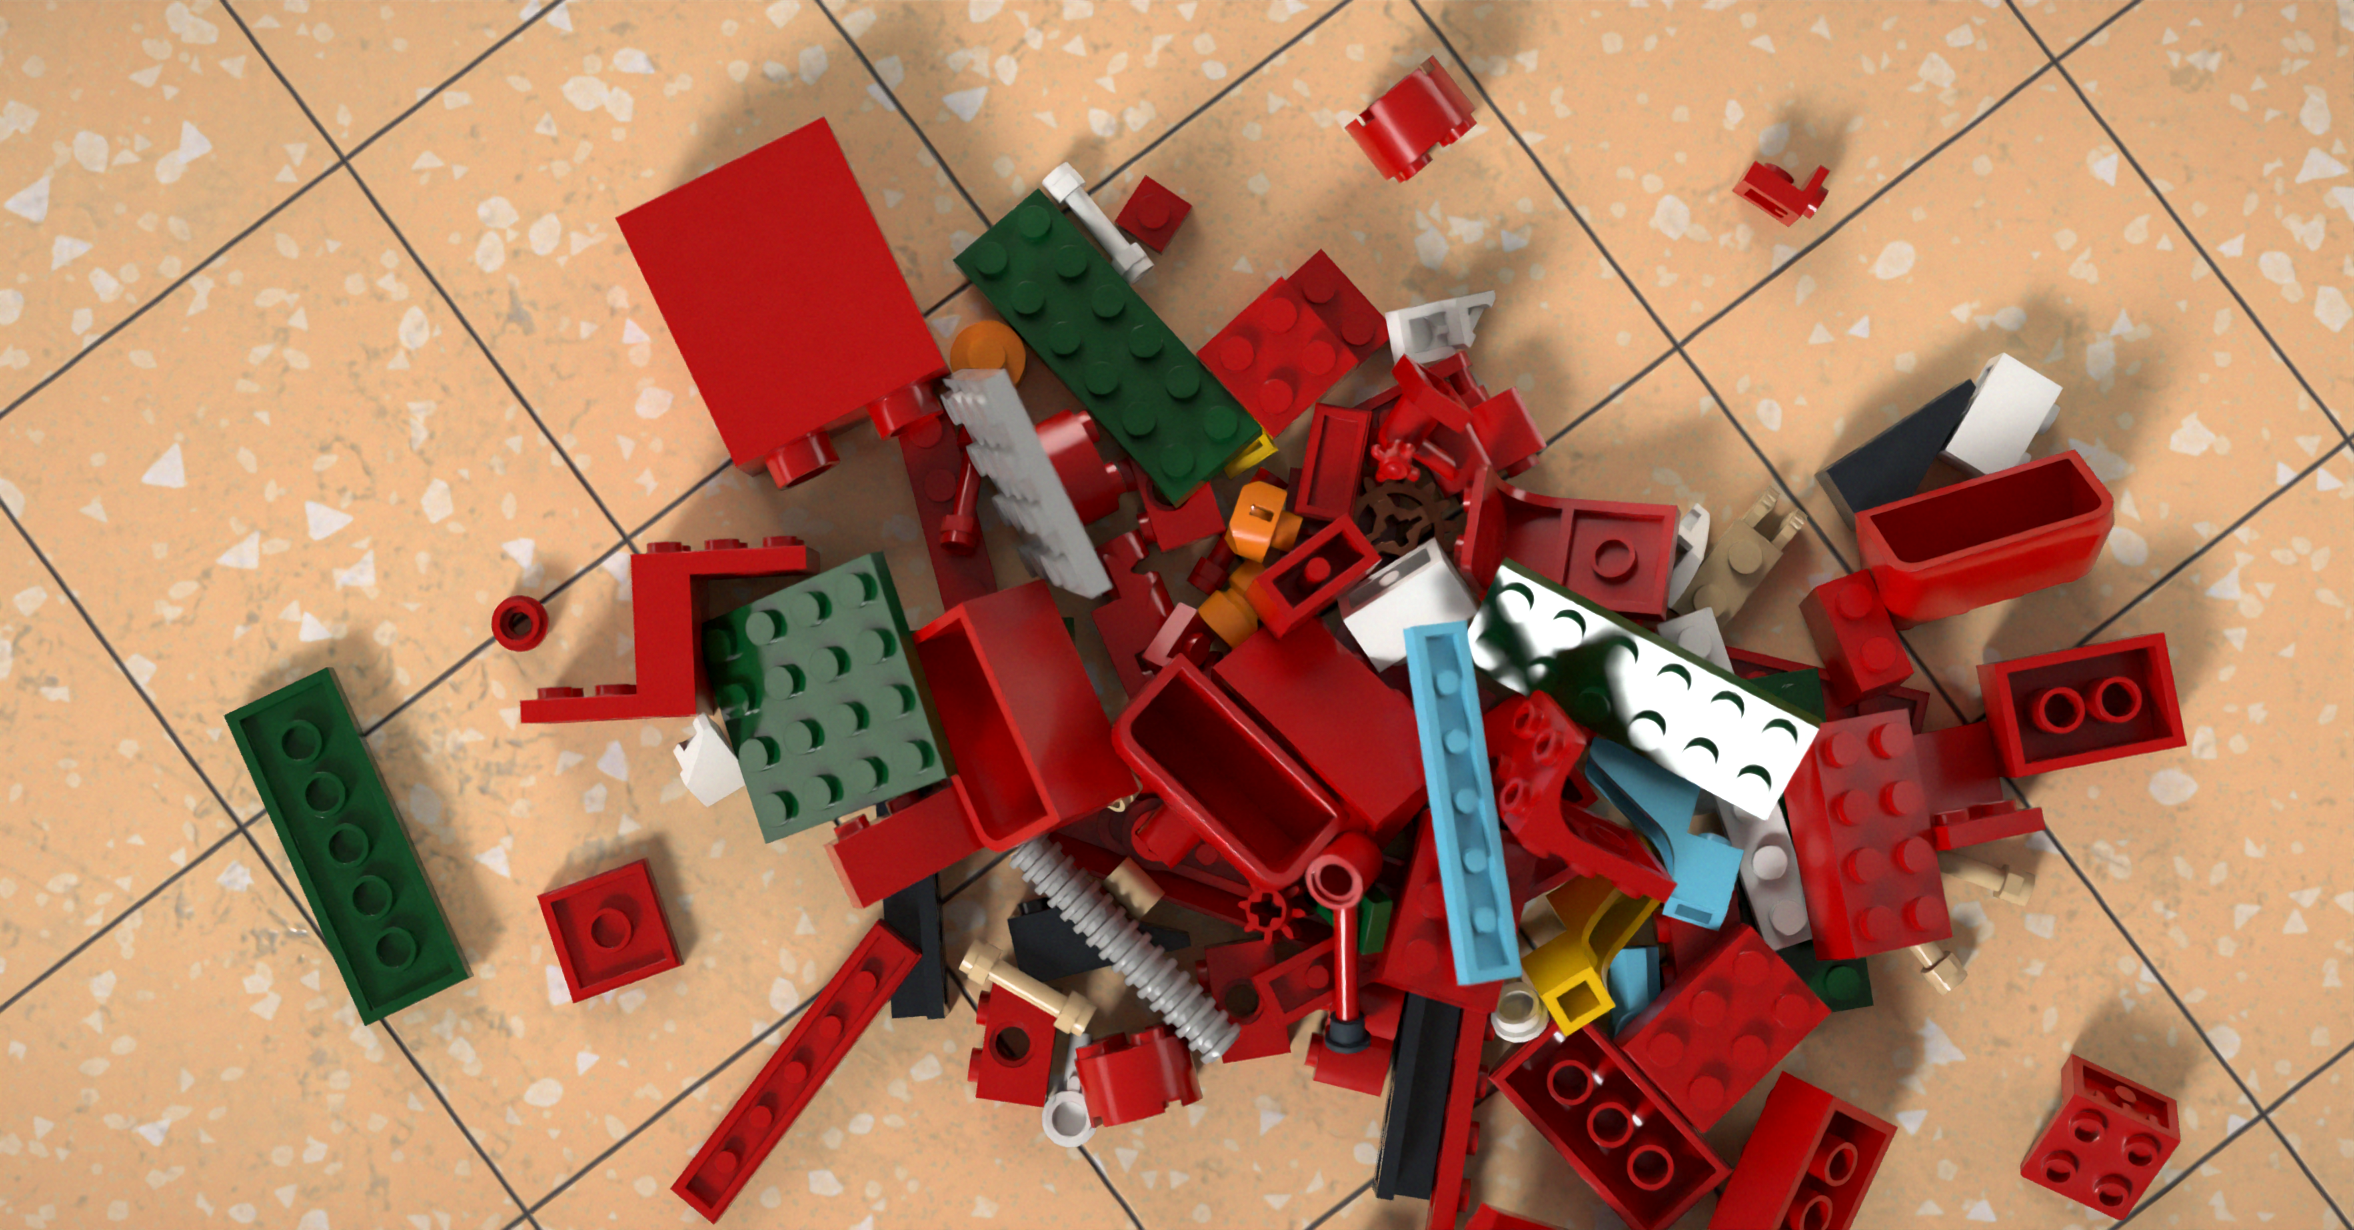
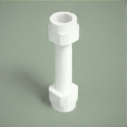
(1067, 188)

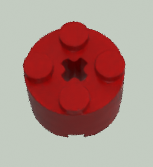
(1412, 120)
(1086, 480)
(1137, 1076)

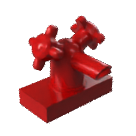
(1405, 431)

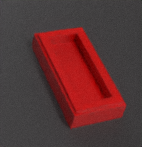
(1333, 462)

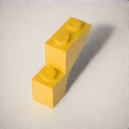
(1575, 964)

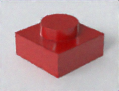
(1153, 215)

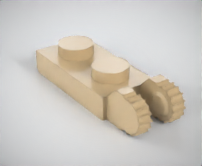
(1738, 562)

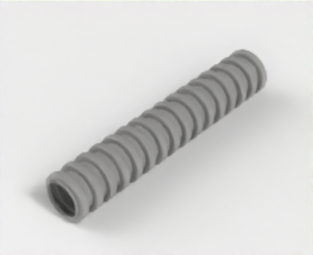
(1126, 947)

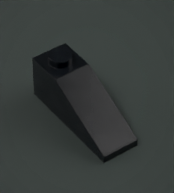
(1895, 459)
(1052, 950)

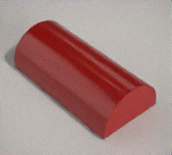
(1610, 1124)

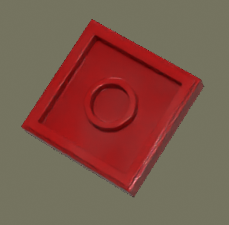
(610, 930)

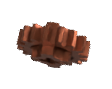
(1382, 508)

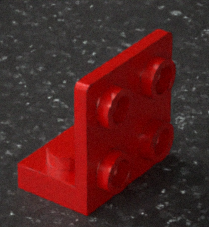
(1966, 790)
(2103, 1139)

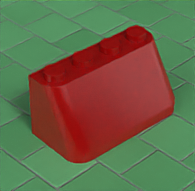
(1985, 539)
(1020, 717)
(1332, 722)
(1226, 776)

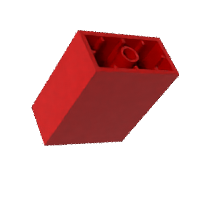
(788, 305)

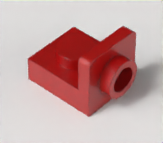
(1773, 192)
(1183, 633)

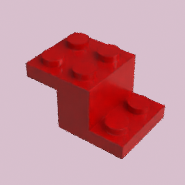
(1295, 343)

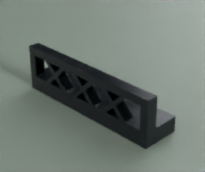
(919, 917)
(1415, 1098)

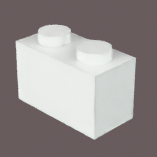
(2001, 418)
(1406, 593)

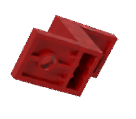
(668, 612)

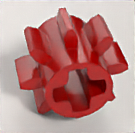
(1263, 919)

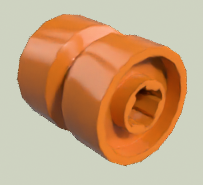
(1228, 612)

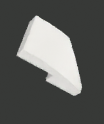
(1436, 328)
(1692, 545)
(708, 763)

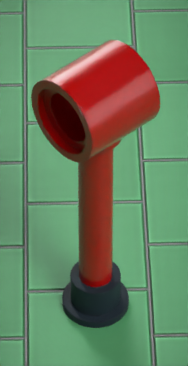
(1341, 892)

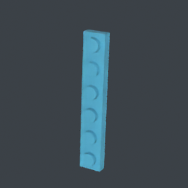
(1462, 802)

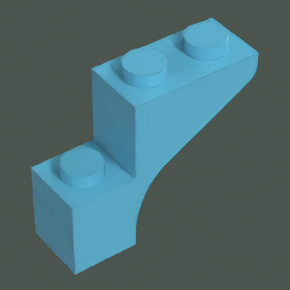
(1662, 810)

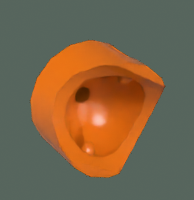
(990, 347)
(1261, 522)

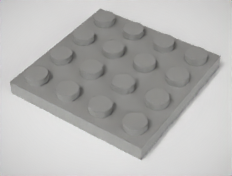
(1025, 480)

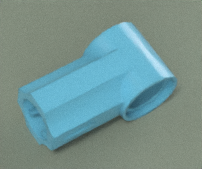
(1632, 984)

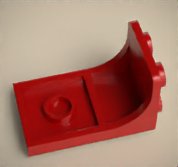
(1594, 547)
(1527, 789)

